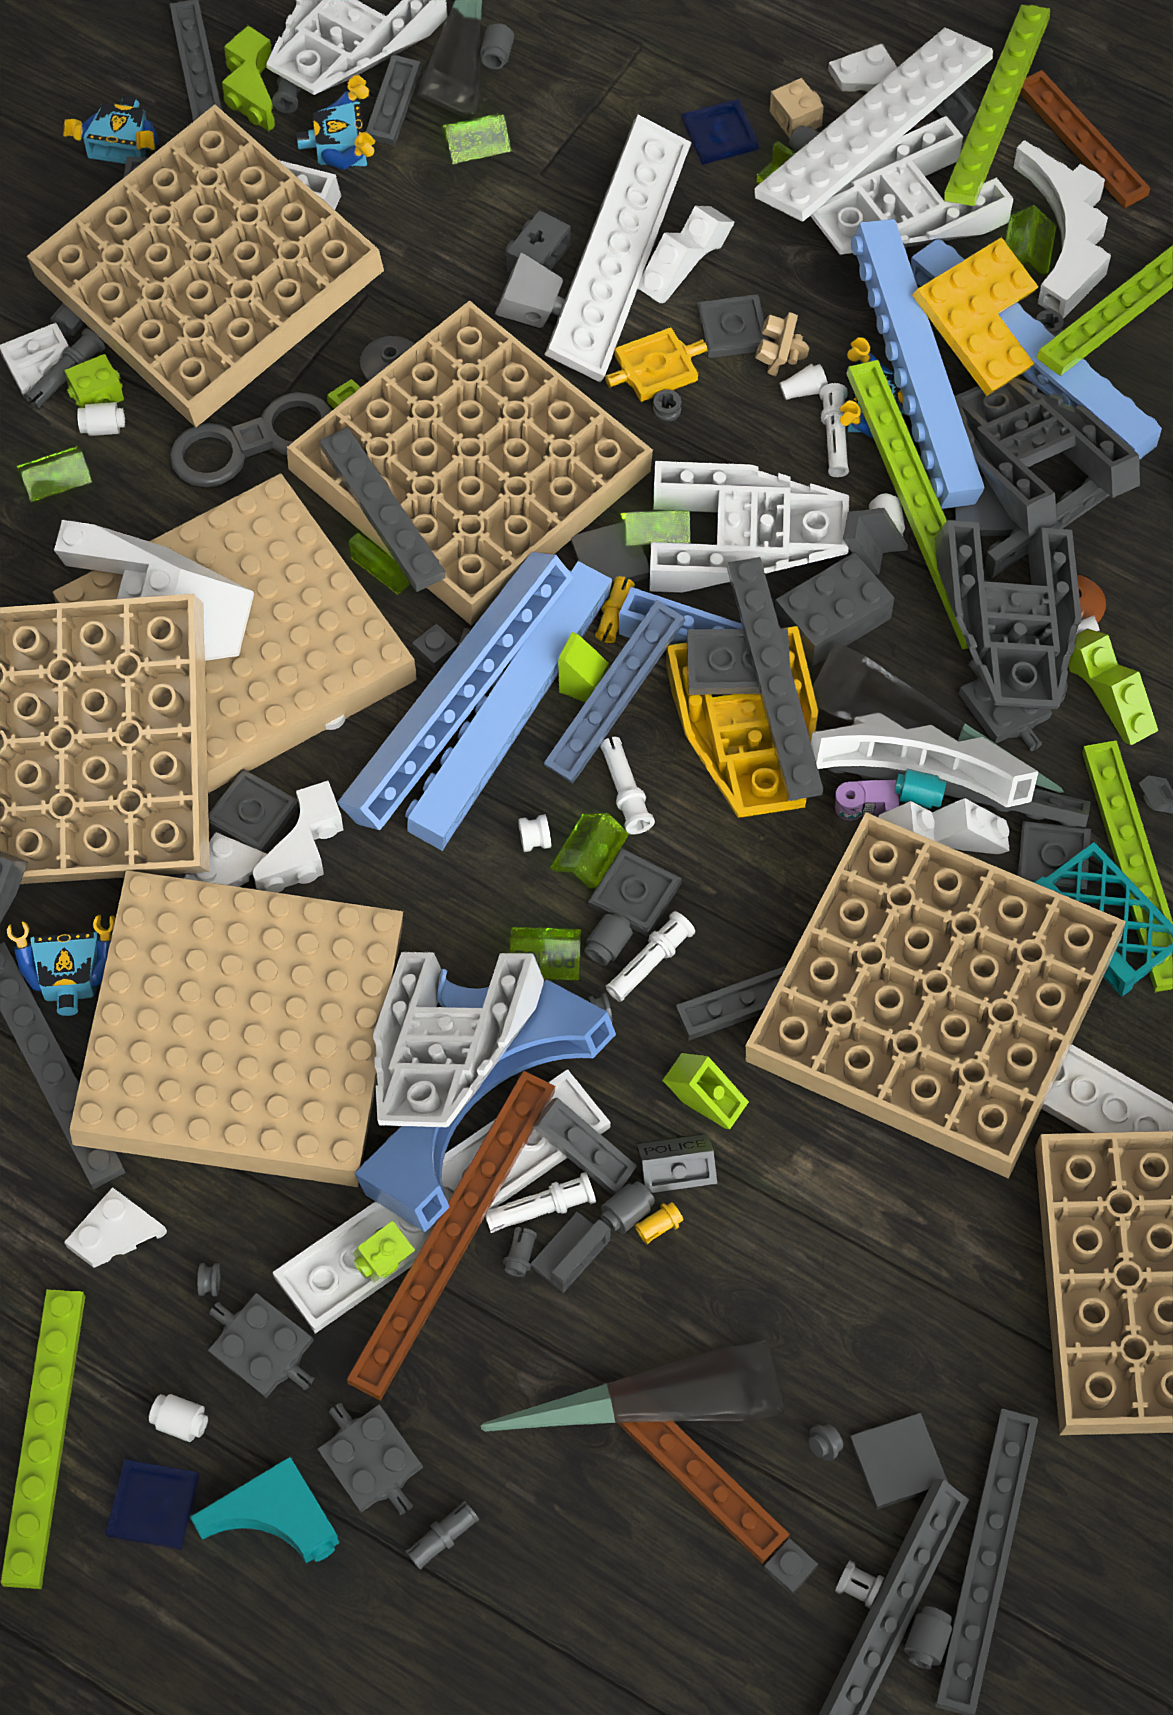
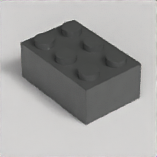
(835, 607)

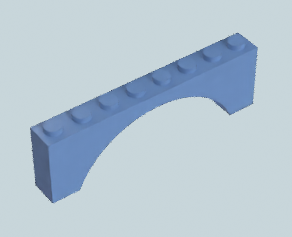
(408, 1166)

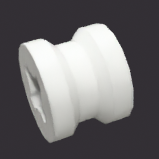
(534, 833)

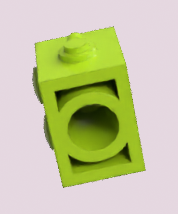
(94, 382)
(382, 1253)

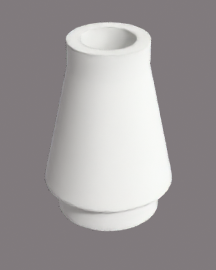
(804, 383)

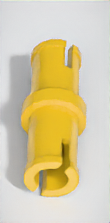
(612, 608)

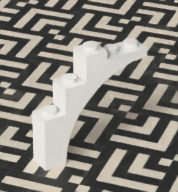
(1081, 226)
(969, 763)

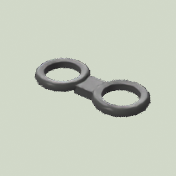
(244, 439)

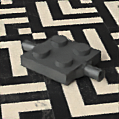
(1002, 721)
(261, 1345)
(370, 1458)

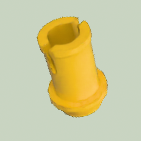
(659, 1222)

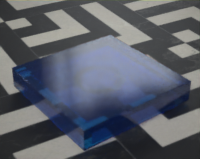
(720, 131)
(152, 1504)

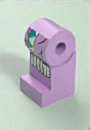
(859, 797)

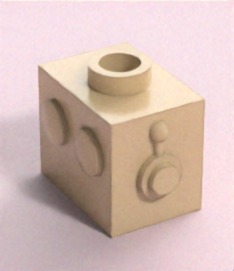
(796, 106)

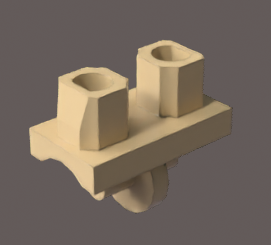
(784, 346)

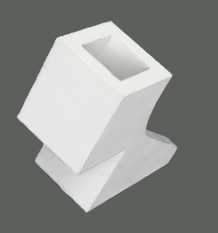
(681, 251)
(958, 826)
(296, 855)

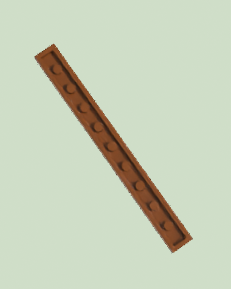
(450, 1237)

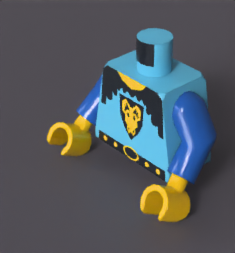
(339, 130)
(115, 132)
(853, 415)
(64, 965)

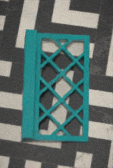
(1119, 972)

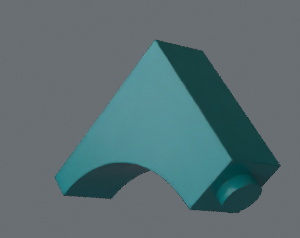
(274, 1504)

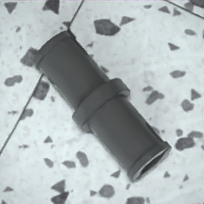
(442, 1535)

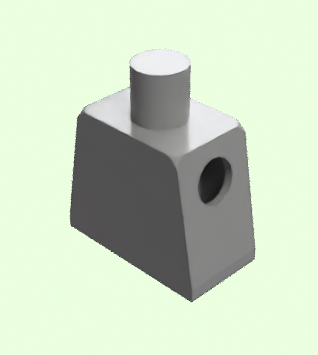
(530, 293)

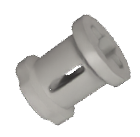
(865, 1595)

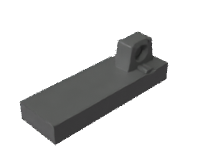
(393, 99)
(584, 1146)

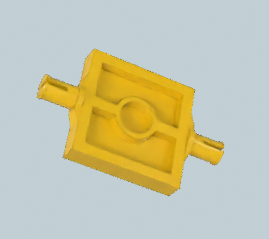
(656, 364)

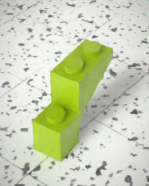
(244, 87)
(1115, 686)

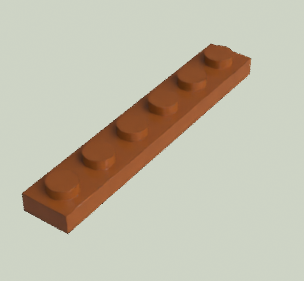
(1083, 139)
(710, 1486)

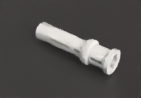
(835, 430)
(629, 797)
(660, 946)
(556, 1198)

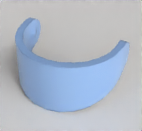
(459, 997)

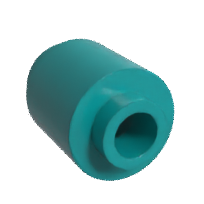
(920, 788)

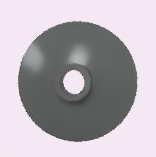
(375, 355)

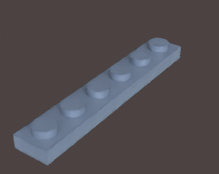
(614, 691)

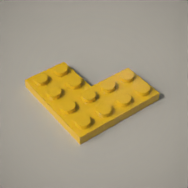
(966, 312)

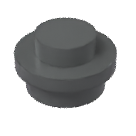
(825, 1441)

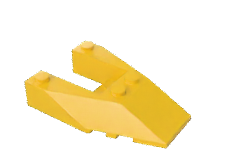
(735, 736)

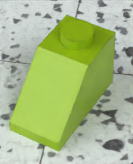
(580, 668)
(705, 1089)

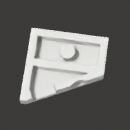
(862, 69)
(33, 355)
(229, 862)
(112, 1229)

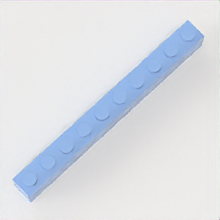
(917, 364)
(1078, 385)
(455, 690)
(504, 711)

